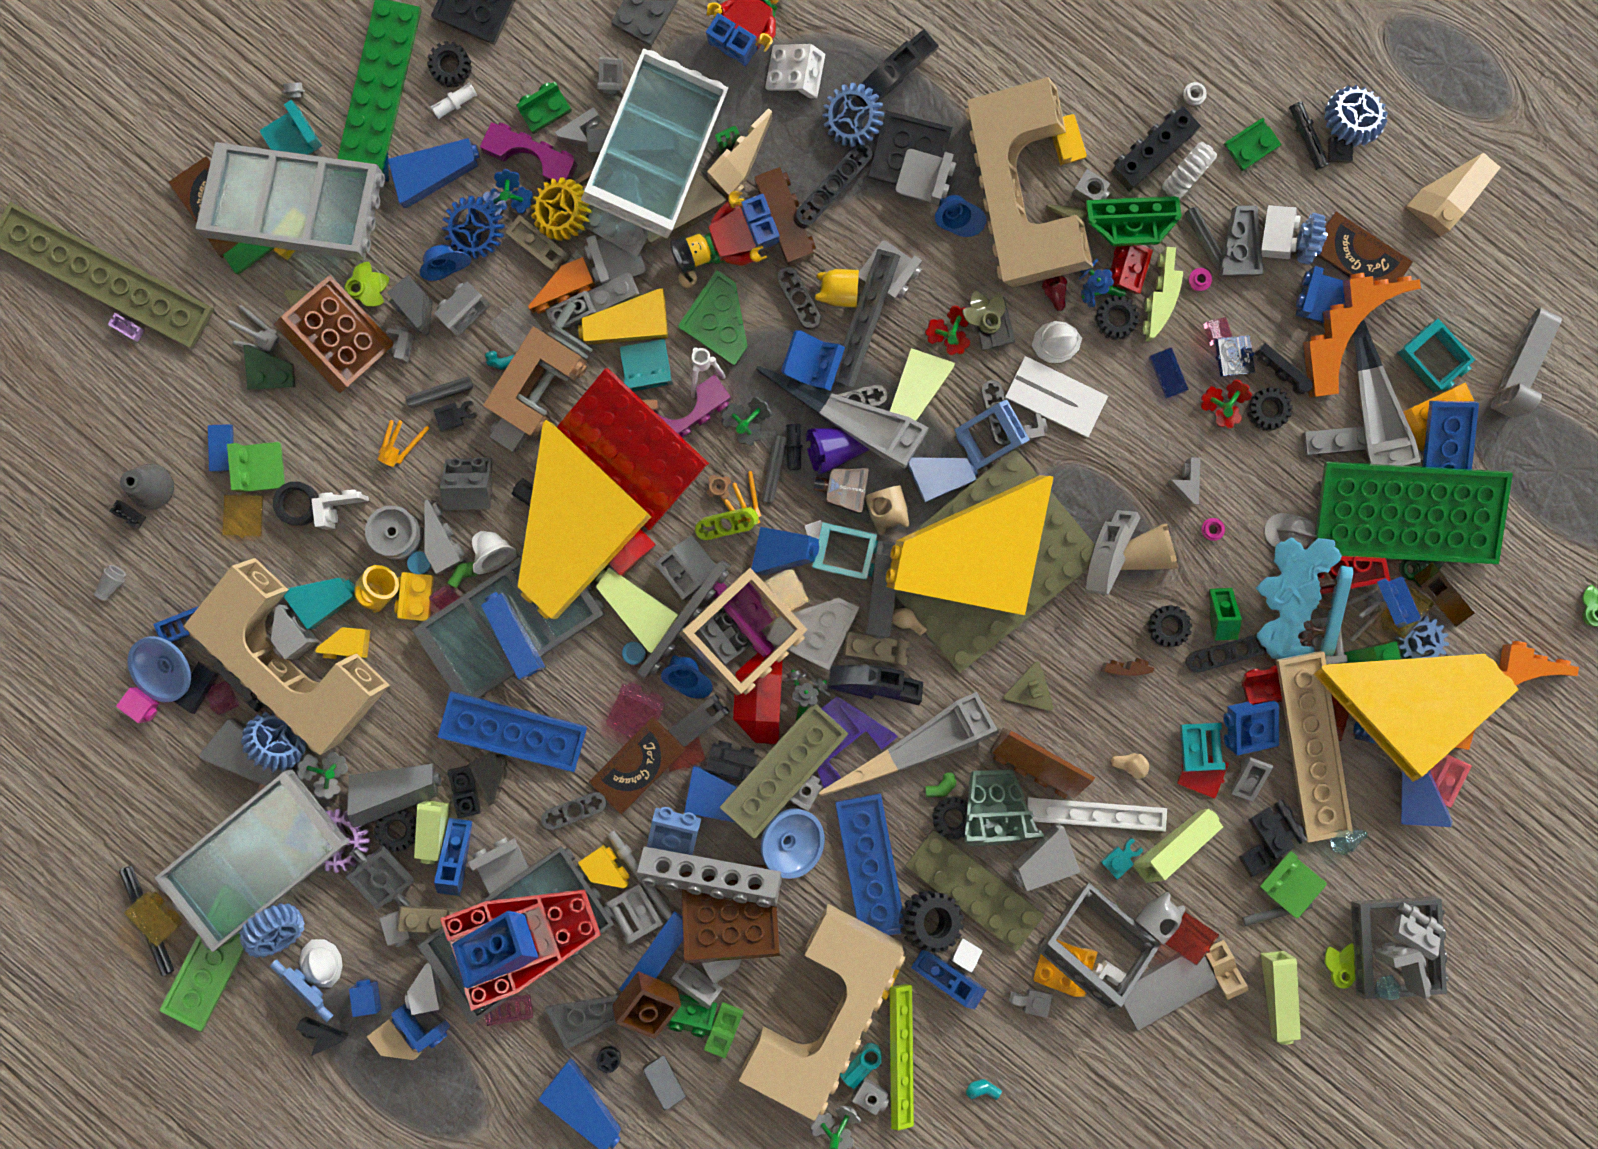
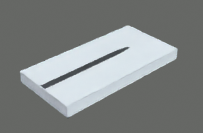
(1056, 397)

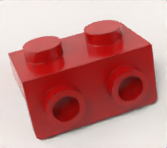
(1262, 686)

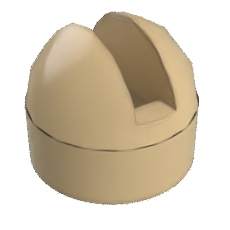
(685, 283)

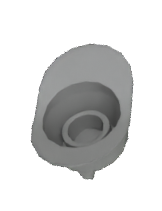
(1286, 526)

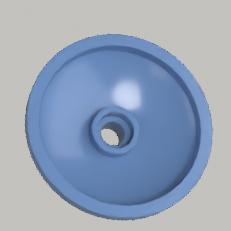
(159, 669)
(801, 848)

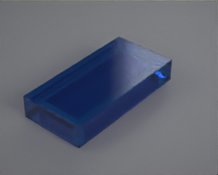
(1168, 373)

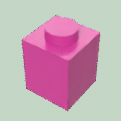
(138, 705)

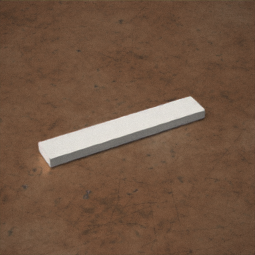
(1098, 814)

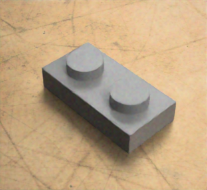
(696, 985)

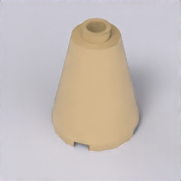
(1151, 551)

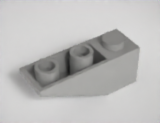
(439, 545)

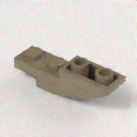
(422, 918)

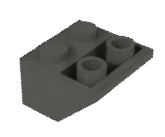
(413, 301)
(466, 483)
(686, 567)
(722, 639)

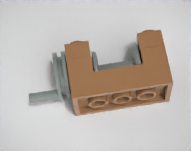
(526, 367)

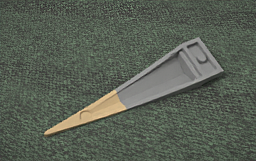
(950, 731)

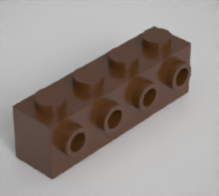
(782, 204)

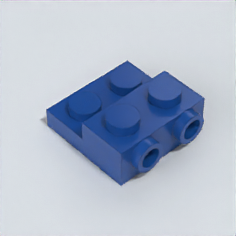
(1252, 727)

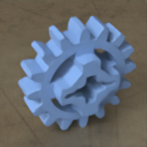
(1311, 238)
(1427, 632)

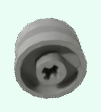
(383, 525)

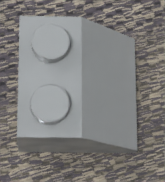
(461, 308)
(290, 635)

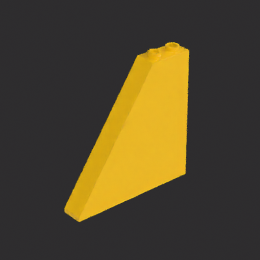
(573, 524)
(979, 553)
(1419, 704)

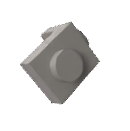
(610, 75)

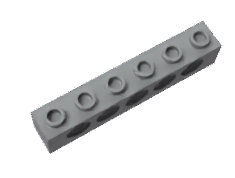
(700, 867)

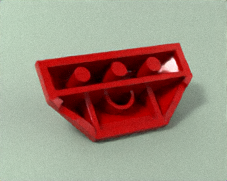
(760, 708)

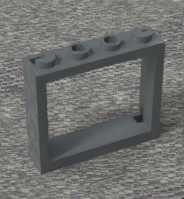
(1363, 945)
(1081, 974)

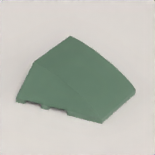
(997, 810)

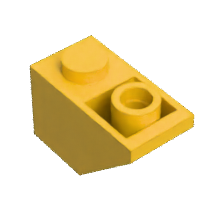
(346, 643)
(602, 868)

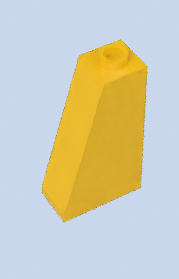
(629, 321)

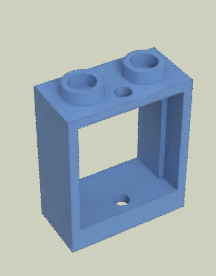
(1010, 425)

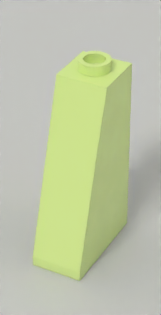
(919, 383)
(638, 609)
(1178, 846)
(1282, 996)

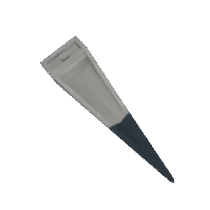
(1384, 423)
(880, 430)

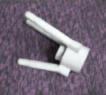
(701, 362)

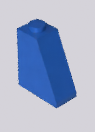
(782, 551)
(1423, 803)

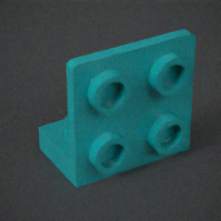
(291, 132)
(646, 365)

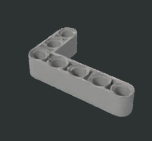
(1515, 392)

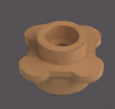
(723, 491)

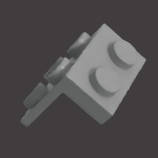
(925, 176)
(612, 260)
(905, 271)
(499, 864)
(1412, 965)

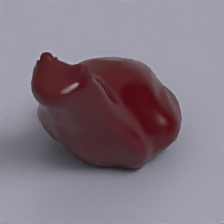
(1055, 290)

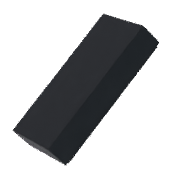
(201, 682)

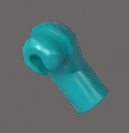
(496, 362)
(983, 1087)

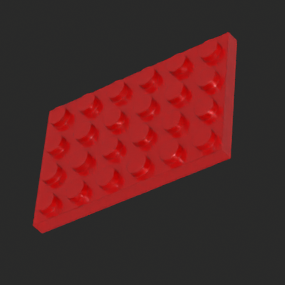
(632, 445)

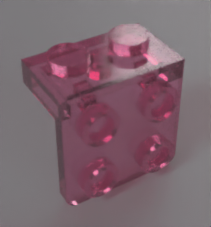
(634, 709)

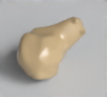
(905, 618)
(1133, 764)

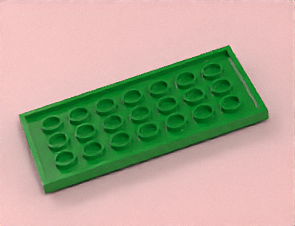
(1414, 512)

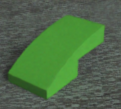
(723, 1030)

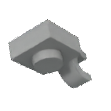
(1034, 1003)

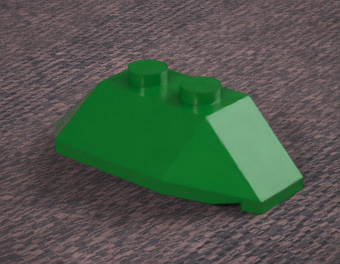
(1134, 219)

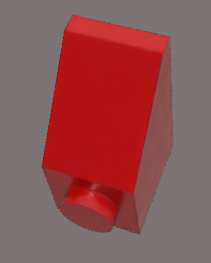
(632, 553)

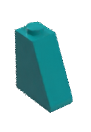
(320, 600)

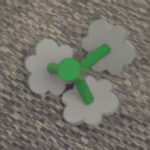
(327, 784)
(839, 1137)

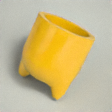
(838, 287)
(376, 587)

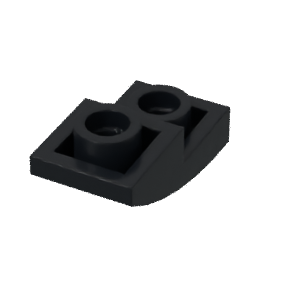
(464, 791)

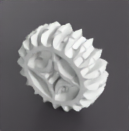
(1189, 170)

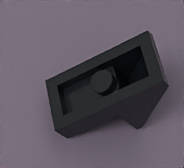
(325, 1034)

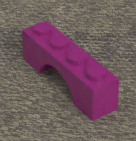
(503, 143)
(710, 398)

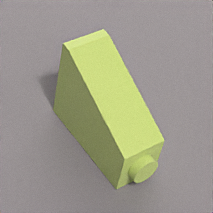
(430, 830)

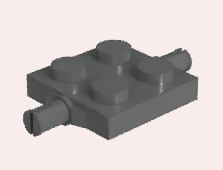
(379, 877)

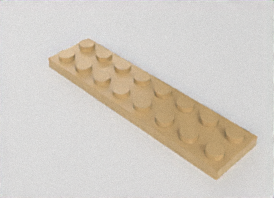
(1314, 747)

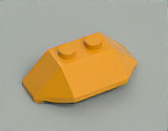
(1418, 414)

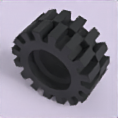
(445, 51)
(1117, 331)
(1283, 408)
(1183, 626)
(939, 817)
(383, 831)

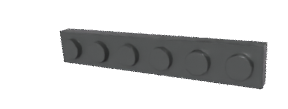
(866, 316)
(690, 612)

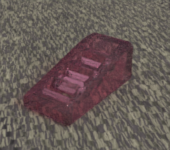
(489, 1021)

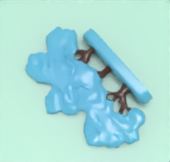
(1298, 594)

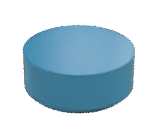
(418, 563)
(633, 653)

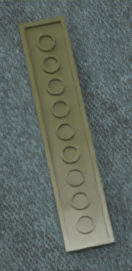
(103, 275)

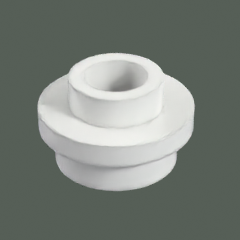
(1199, 89)

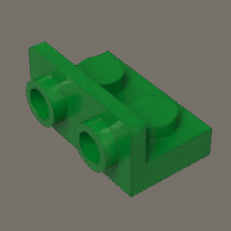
(543, 107)
(693, 1017)

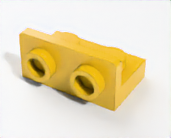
(414, 596)

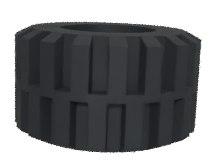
(948, 924)

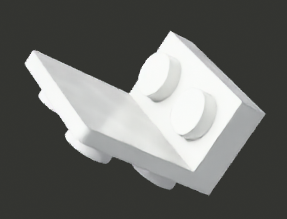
(795, 68)
(323, 511)

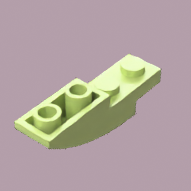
(1162, 303)

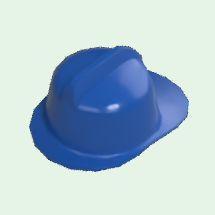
(960, 216)
(441, 262)
(686, 678)

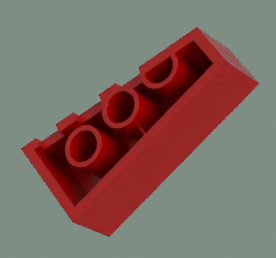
(1365, 571)

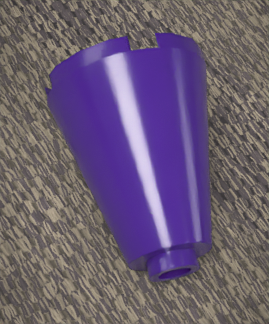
(831, 448)

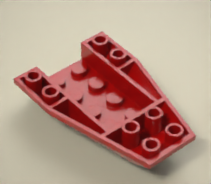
(558, 927)

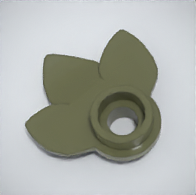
(984, 309)

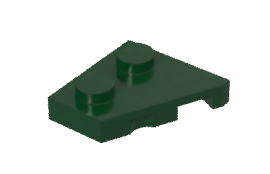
(266, 370)

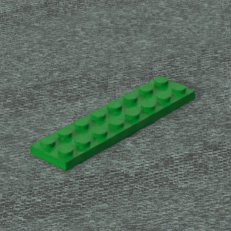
(379, 82)

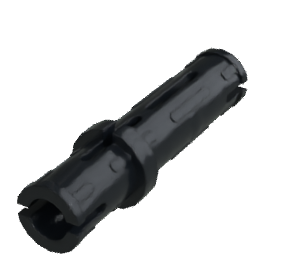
(1308, 134)

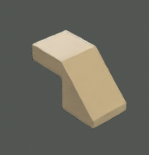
(1225, 970)

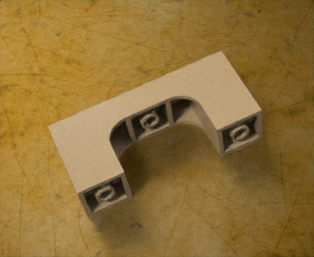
(1001, 129)
(234, 632)
(807, 1073)

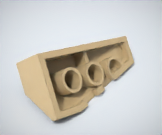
(733, 167)
(1449, 197)

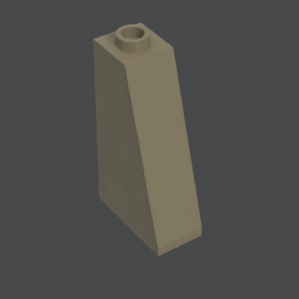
(698, 204)

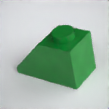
(1224, 614)
(1377, 652)

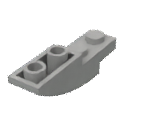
(596, 300)
(1108, 551)

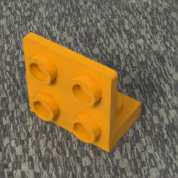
(1052, 977)

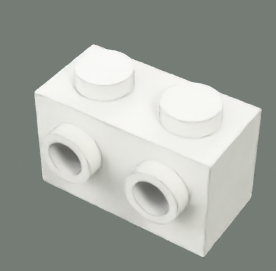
(1279, 232)

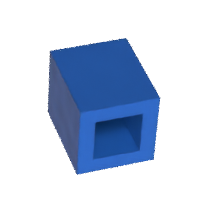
(365, 998)

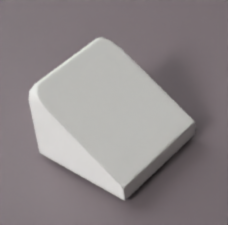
(966, 955)

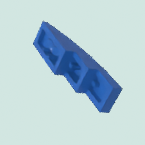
(659, 950)

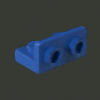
(1399, 601)

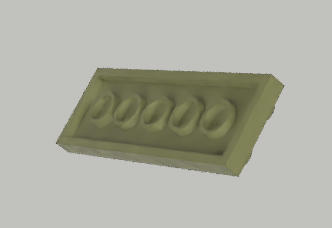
(783, 770)
(975, 890)

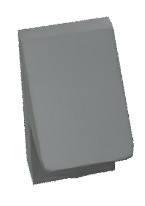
(573, 131)
(1189, 488)
(1251, 778)

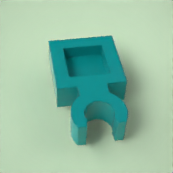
(1119, 860)

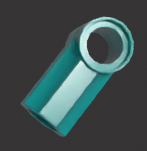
(860, 1066)

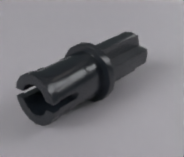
(793, 446)

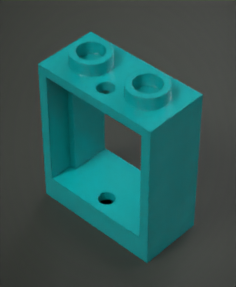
(1452, 345)
(823, 539)

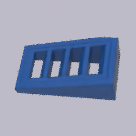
(161, 633)

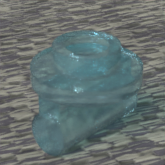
(1387, 988)

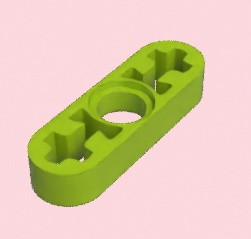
(733, 517)

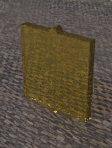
(242, 515)
(787, 589)

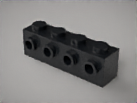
(1156, 148)

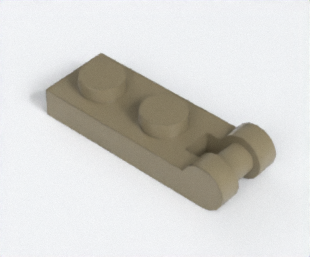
(536, 243)
(874, 648)

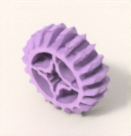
(358, 839)

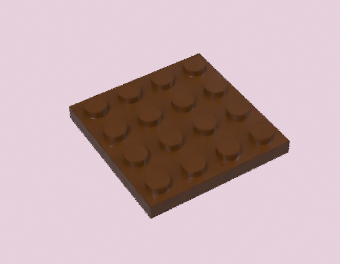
(726, 928)

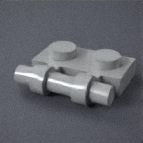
(1417, 936)

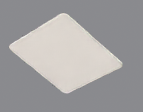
(814, 529)

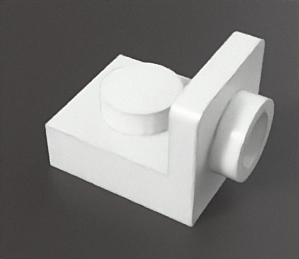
(1114, 974)

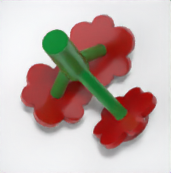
(955, 341)
(1227, 415)

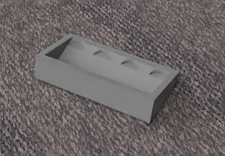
(1167, 988)

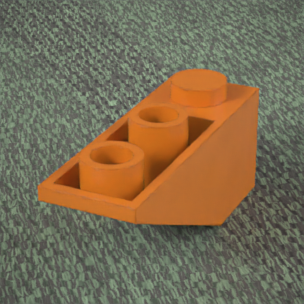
(565, 283)

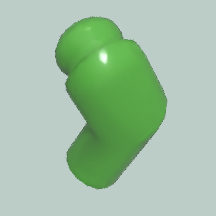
(461, 571)
(944, 788)

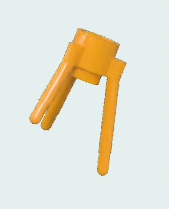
(389, 453)
(741, 501)

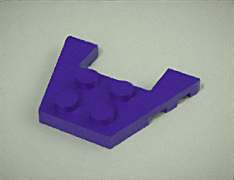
(855, 724)

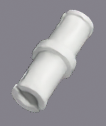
(453, 100)

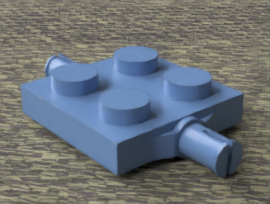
(296, 981)

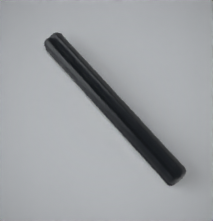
(135, 892)

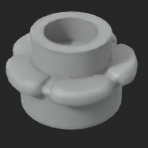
(293, 90)

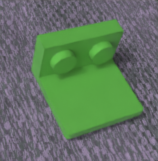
(255, 466)
(1293, 885)

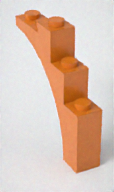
(1361, 297)
(1522, 665)

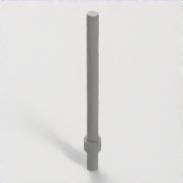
(624, 852)

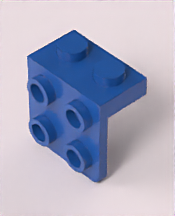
(1318, 294)
(812, 360)
(415, 1034)

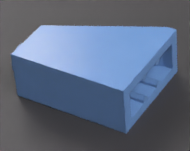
(940, 475)

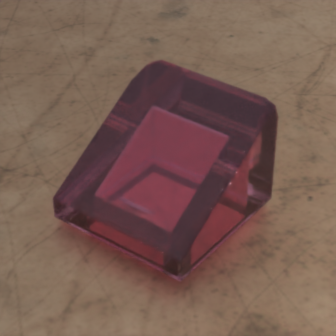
(1217, 329)
(444, 596)
(222, 698)

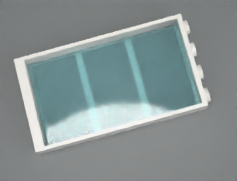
(655, 143)

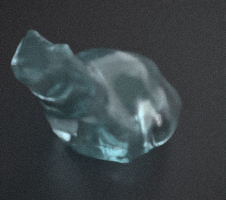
(1347, 841)

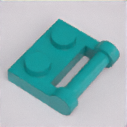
(1195, 747)

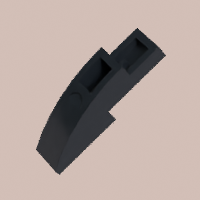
(899, 65)
(875, 680)

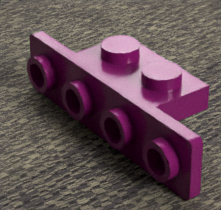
(750, 614)

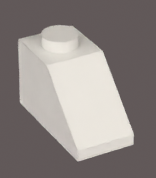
(424, 992)

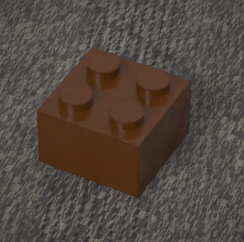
(646, 1005)

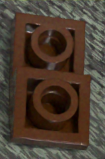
(1139, 667)

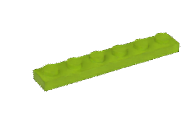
(901, 1057)

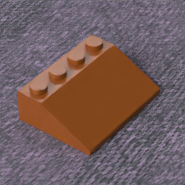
(334, 333)
(1041, 764)

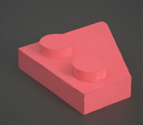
(1449, 777)

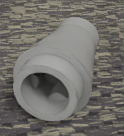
(110, 580)

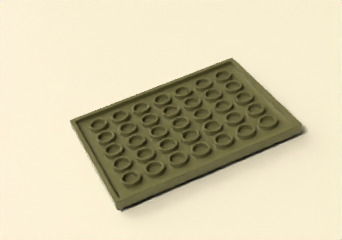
(1064, 554)

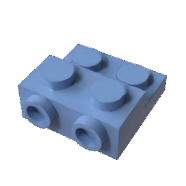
(673, 831)

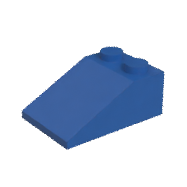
(495, 949)

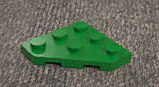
(717, 319)

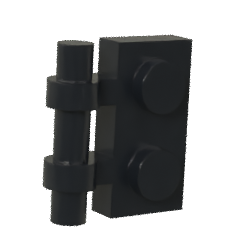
(1273, 834)

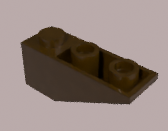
(1444, 594)

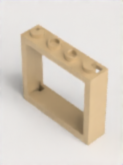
(764, 668)

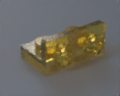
(1423, 606)
(153, 917)

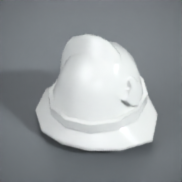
(1056, 342)
(490, 552)
(321, 963)

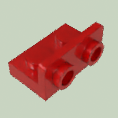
(1130, 267)

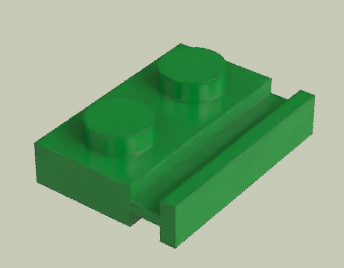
(1252, 144)

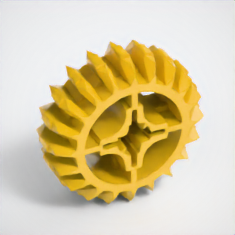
(555, 227)

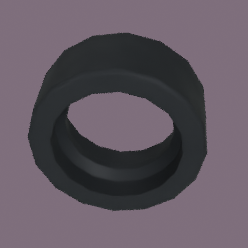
(280, 496)

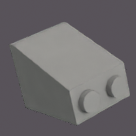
(1046, 860)

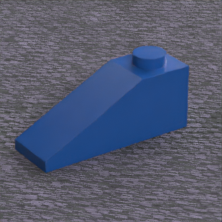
(453, 857)
(949, 979)

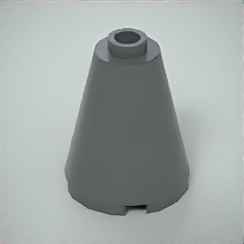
(148, 485)

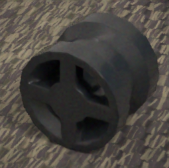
(607, 1063)

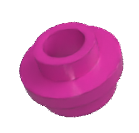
(1193, 282)
(1220, 529)

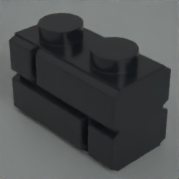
(731, 761)

